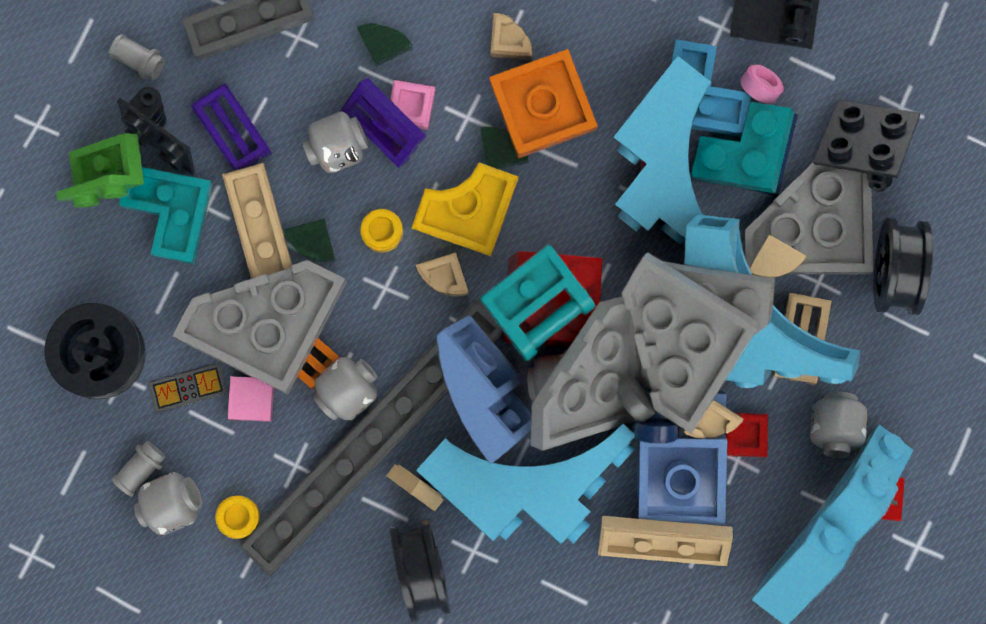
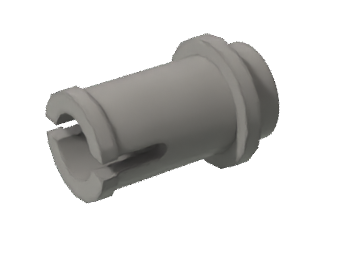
(145, 61)
(139, 468)

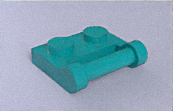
(527, 291)

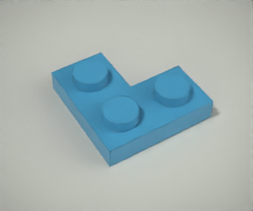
(720, 109)

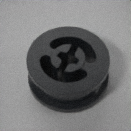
(903, 266)
(105, 321)
(419, 570)

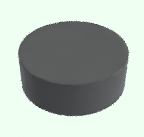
(636, 400)

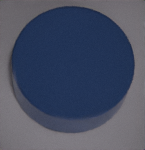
(656, 431)

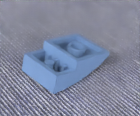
(482, 388)
(683, 478)

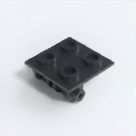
(775, 21)
(147, 119)
(867, 141)

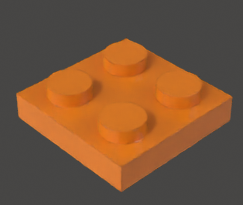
(543, 103)

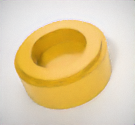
(381, 230)
(237, 517)

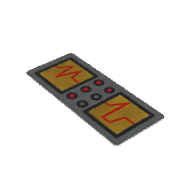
(187, 387)

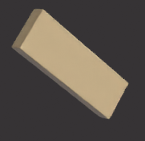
(257, 220)
(665, 541)

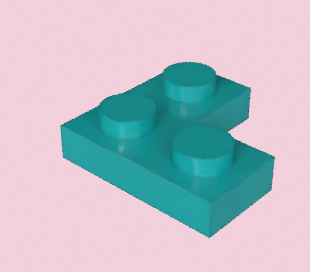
(756, 159)
(181, 209)

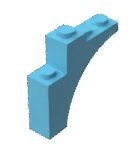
(660, 137)
(781, 345)
(547, 493)
(836, 527)

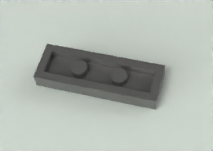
(242, 23)

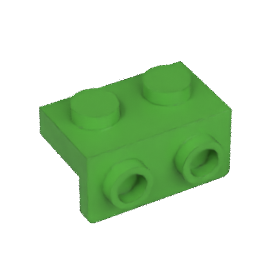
(103, 171)

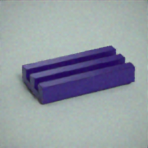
(385, 118)
(250, 158)

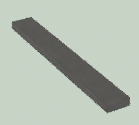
(355, 455)

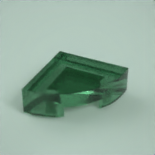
(383, 42)
(499, 149)
(312, 241)

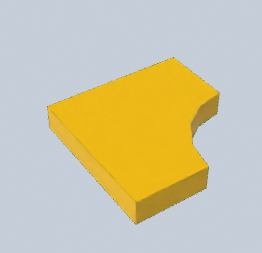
(470, 212)

